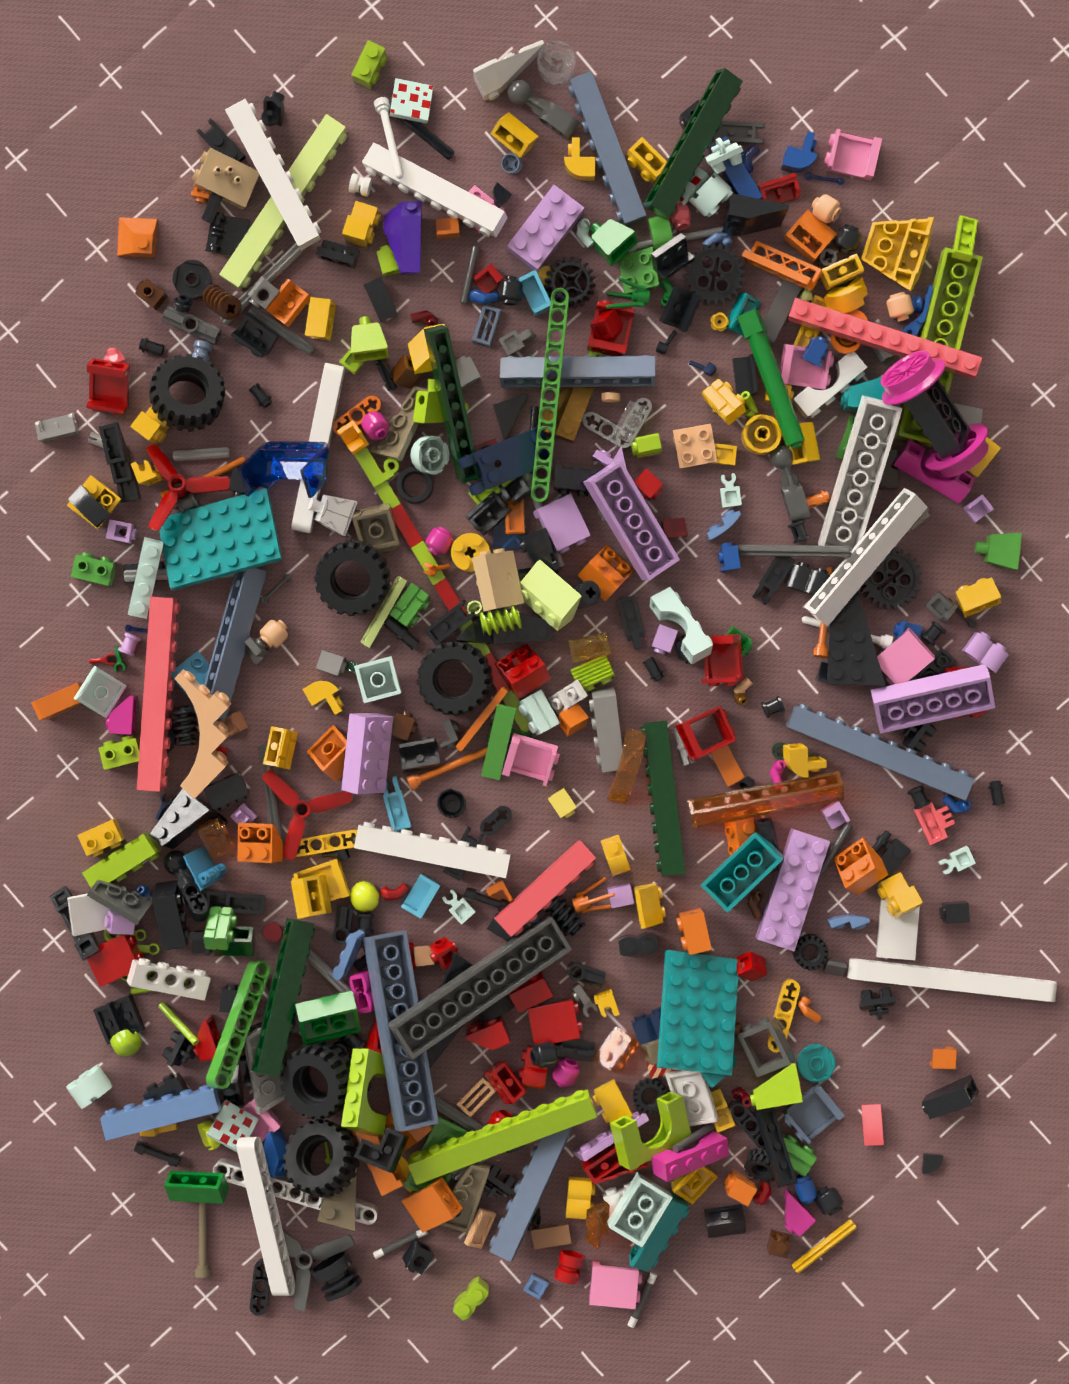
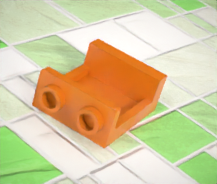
(432, 1205)

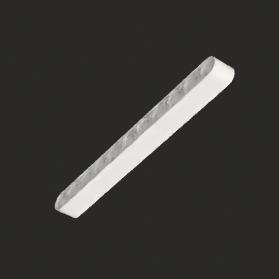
(952, 980)

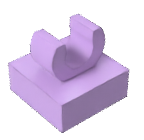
(243, 815)

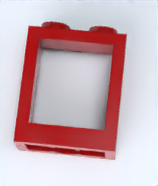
(690, 741)

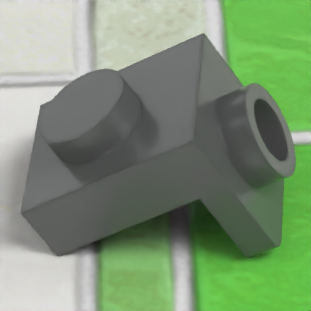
(256, 649)
(451, 729)

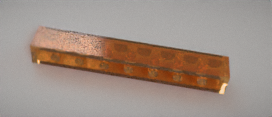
(766, 799)

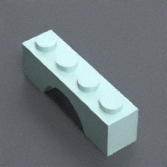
(145, 577)
(668, 606)

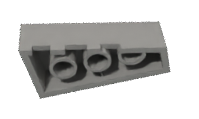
(607, 728)

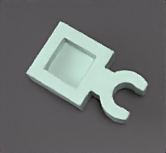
(730, 495)
(959, 859)
(461, 908)

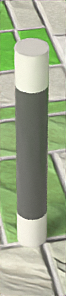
(399, 1243)
(643, 1297)

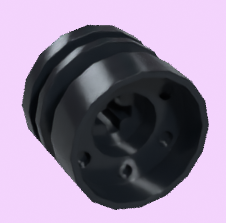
(338, 1278)

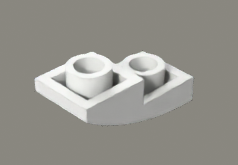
(567, 697)

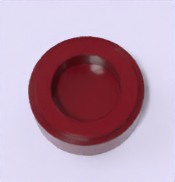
(272, 932)

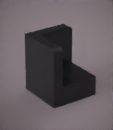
(198, 945)

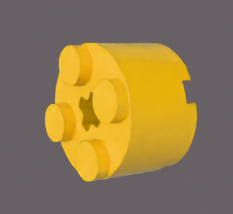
(758, 445)
(461, 546)

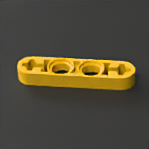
(325, 840)
(785, 1015)

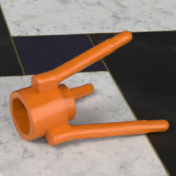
(582, 902)

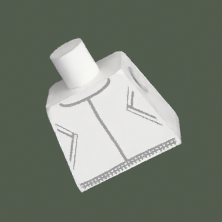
(333, 512)

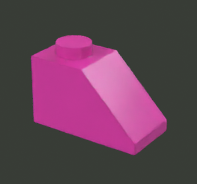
(123, 718)
(796, 1215)

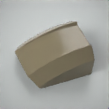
(377, 527)

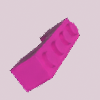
(912, 461)
(671, 1165)

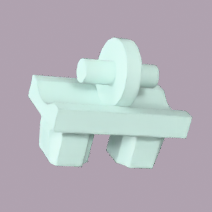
(722, 152)

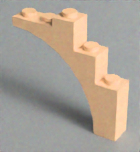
(212, 733)

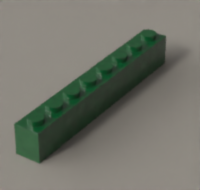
(693, 143)
(451, 400)
(663, 798)
(282, 997)

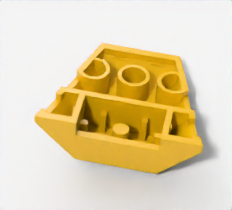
(899, 249)

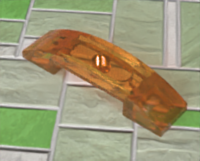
(628, 766)

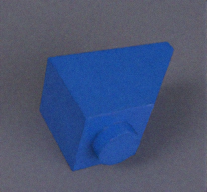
(274, 1149)

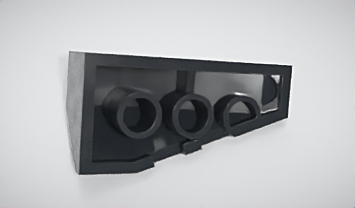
(538, 547)

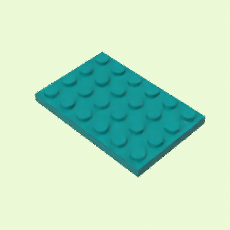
(220, 539)
(698, 1013)

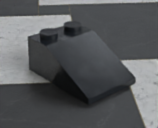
(751, 215)

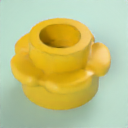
(714, 321)

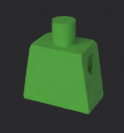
(1001, 550)

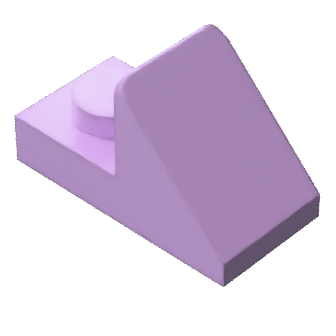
(604, 457)

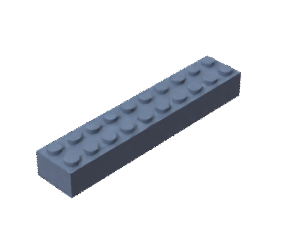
(393, 994)

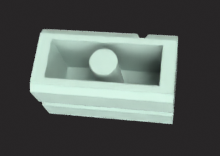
(538, 712)

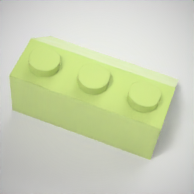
(549, 595)

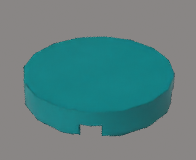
(816, 1063)

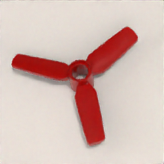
(193, 485)
(291, 799)

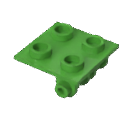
(638, 269)

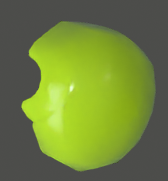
(126, 1043)

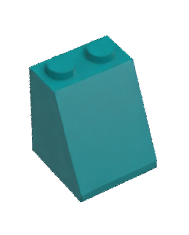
(851, 398)

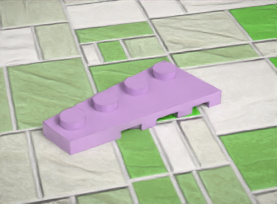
(603, 1140)

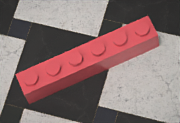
(544, 888)

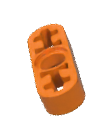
(365, 402)

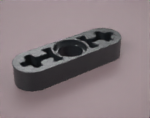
(264, 1300)

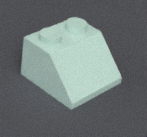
(378, 679)

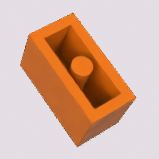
(740, 1187)

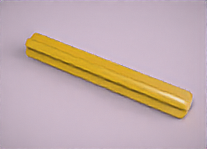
(824, 1246)

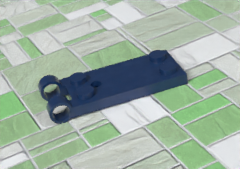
(515, 459)

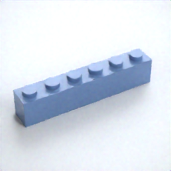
(161, 1112)

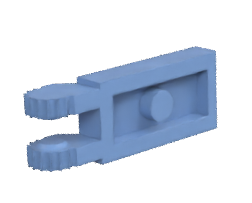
(348, 955)

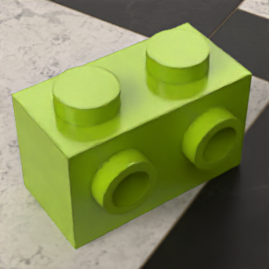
(369, 64)
(120, 753)

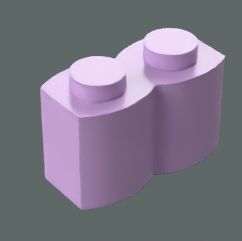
(985, 652)

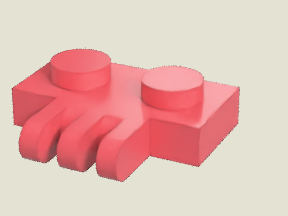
(933, 822)

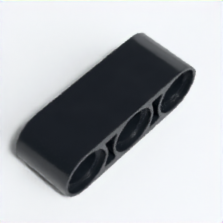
(742, 1118)

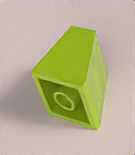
(778, 1090)

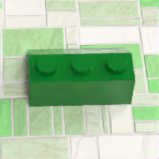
(328, 1017)

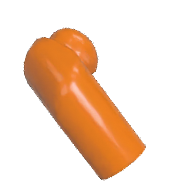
(807, 1012)

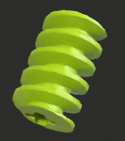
(500, 620)

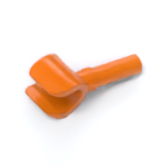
(432, 569)

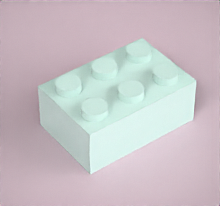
(639, 1209)

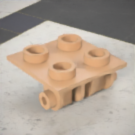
(695, 445)

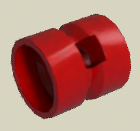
(568, 1270)

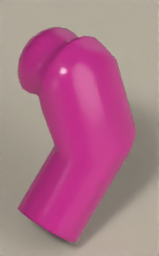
(777, 770)

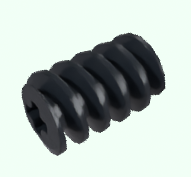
(590, 593)
(186, 725)
(565, 917)

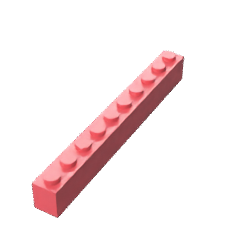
(881, 337)
(157, 694)

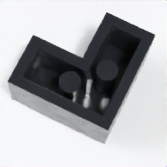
(386, 1154)

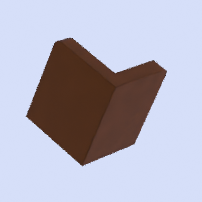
(404, 373)

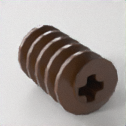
(221, 302)

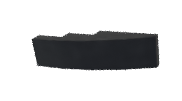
(120, 462)
(238, 901)

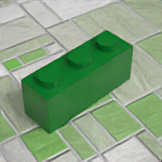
(196, 1187)

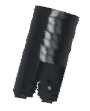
(766, 830)

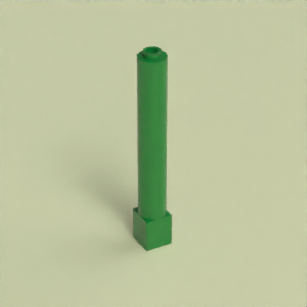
(755, 332)

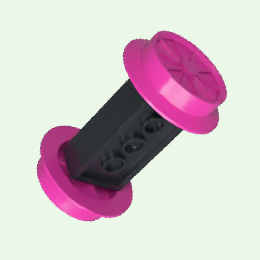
(916, 384)

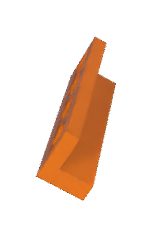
(781, 270)

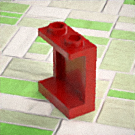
(618, 344)
(108, 386)
(725, 661)
(114, 958)
(555, 1022)

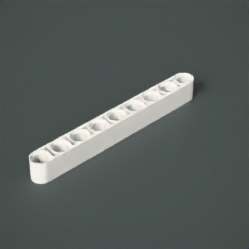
(320, 432)
(286, 1193)
(266, 1216)

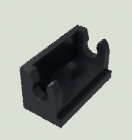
(488, 513)

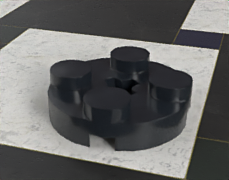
(185, 271)

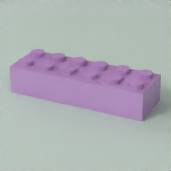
(631, 520)
(933, 698)
(792, 889)

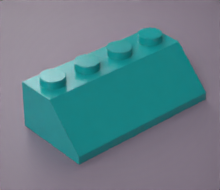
(742, 871)
(647, 1256)

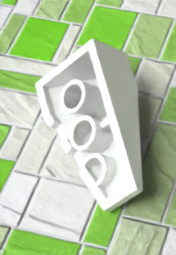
(496, 75)

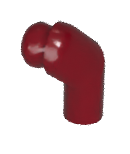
(424, 316)
(741, 1093)

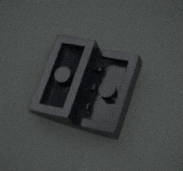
(119, 1016)

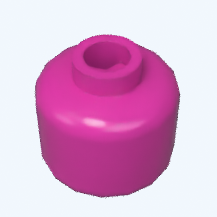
(375, 426)
(439, 541)
(566, 1072)

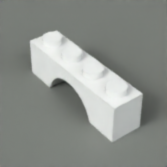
(810, 400)

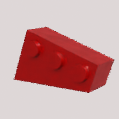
(606, 1166)

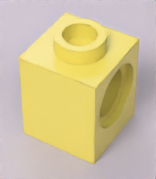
(562, 803)

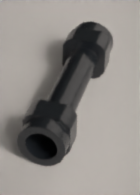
(471, 894)
(141, 1148)

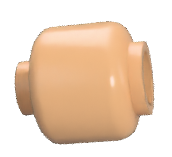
(826, 208)
(900, 306)
(274, 633)

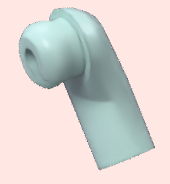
(582, 232)

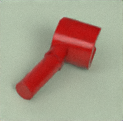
(101, 660)

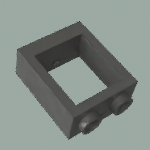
(780, 1040)

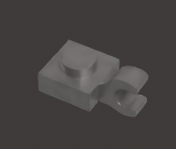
(513, 342)
(580, 995)

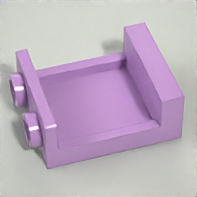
(563, 523)

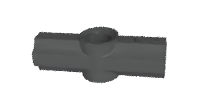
(202, 330)

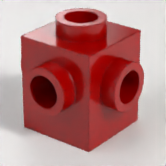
(442, 951)

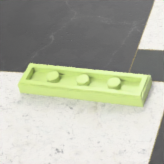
(383, 611)

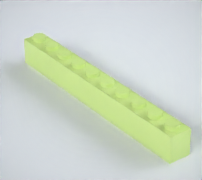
(270, 222)

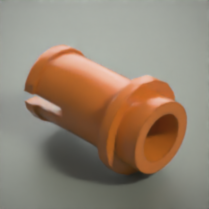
(818, 499)

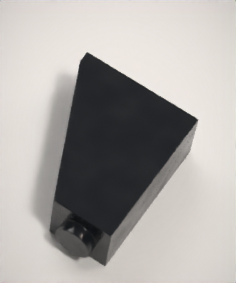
(951, 1097)

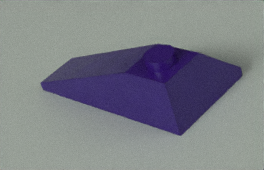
(404, 235)

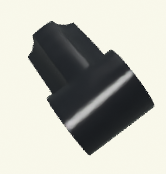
(343, 921)
(587, 975)

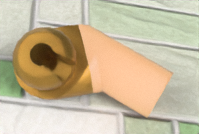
(740, 692)

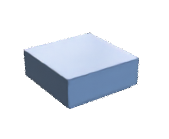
(536, 1286)

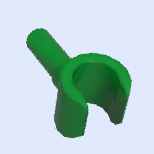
(119, 660)

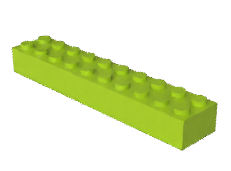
(944, 323)

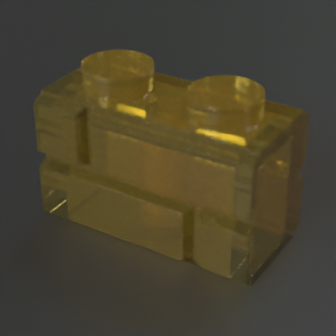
(589, 647)

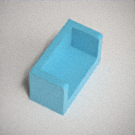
(535, 293)
(421, 895)

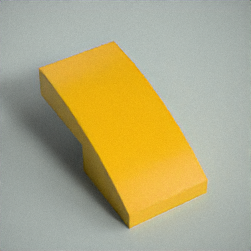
(725, 1119)

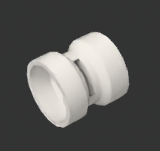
(360, 185)

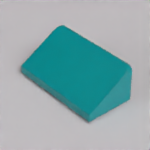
(742, 305)

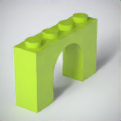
(357, 1112)
(673, 1129)

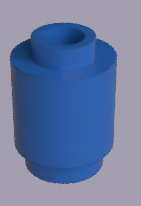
(805, 1189)

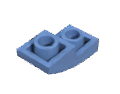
(727, 521)
(854, 921)

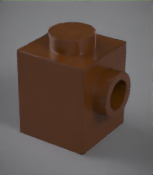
(150, 294)
(404, 725)

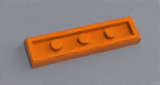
(482, 718)

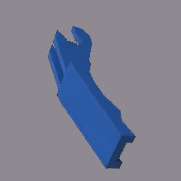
(915, 326)

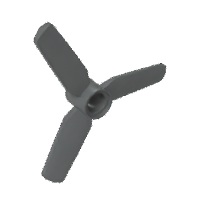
(320, 1252)

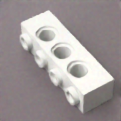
(196, 989)

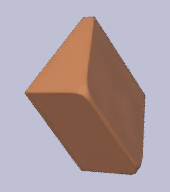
(235, 723)

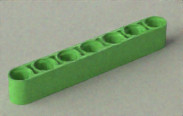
(231, 1030)

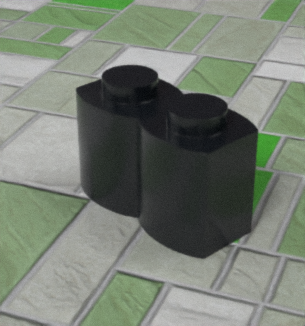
(806, 579)
(643, 943)

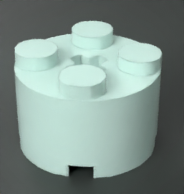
(710, 194)
(89, 1086)

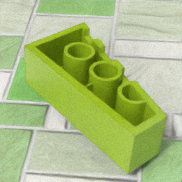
(124, 860)

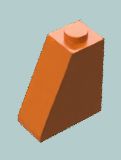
(56, 702)

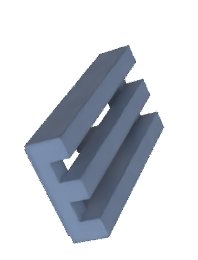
(482, 341)

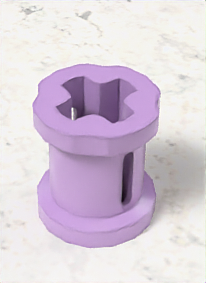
(129, 644)

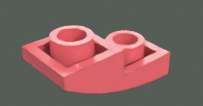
(872, 1125)

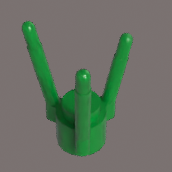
(639, 297)

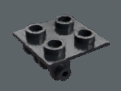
(226, 234)

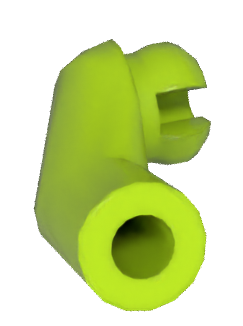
(750, 404)

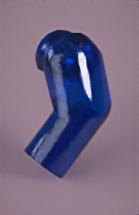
(747, 157)

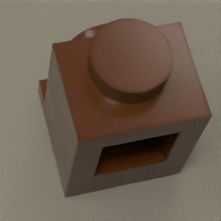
(778, 1244)

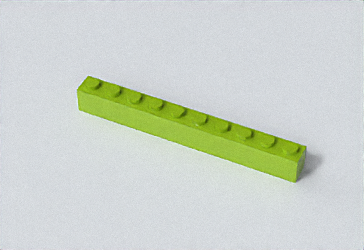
(502, 1136)

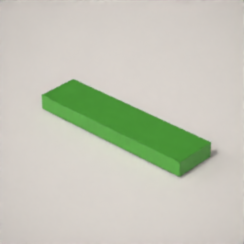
(498, 741)

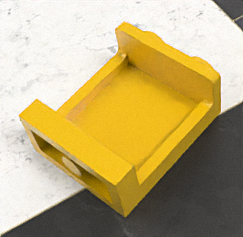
(335, 878)

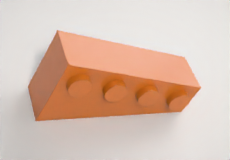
(384, 1180)

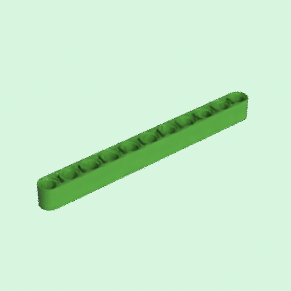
(547, 385)

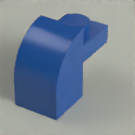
(800, 160)

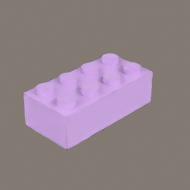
(545, 228)
(367, 753)

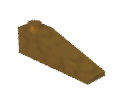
(571, 409)

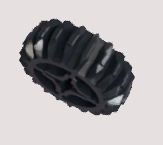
(581, 270)

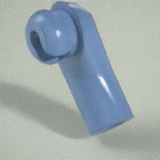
(718, 237)

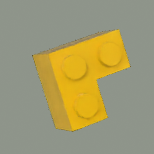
(361, 224)
(150, 426)
(898, 896)

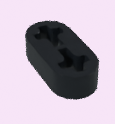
(498, 824)

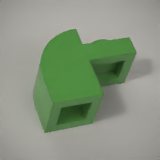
(659, 231)

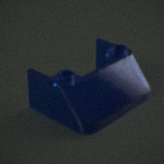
(286, 462)

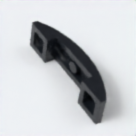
(86, 943)

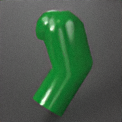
(667, 286)

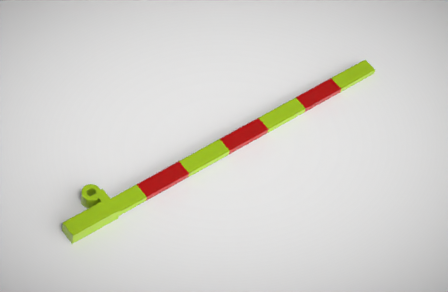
(416, 543)

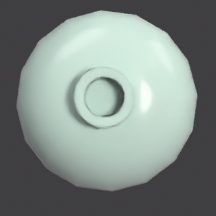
(429, 454)

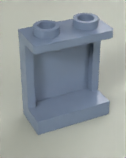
(812, 1114)

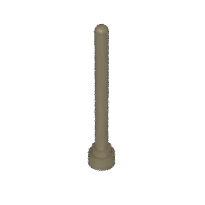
(203, 1269)

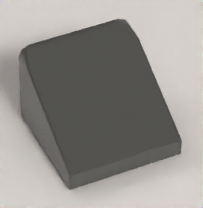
(834, 967)

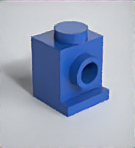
(815, 351)
(729, 557)

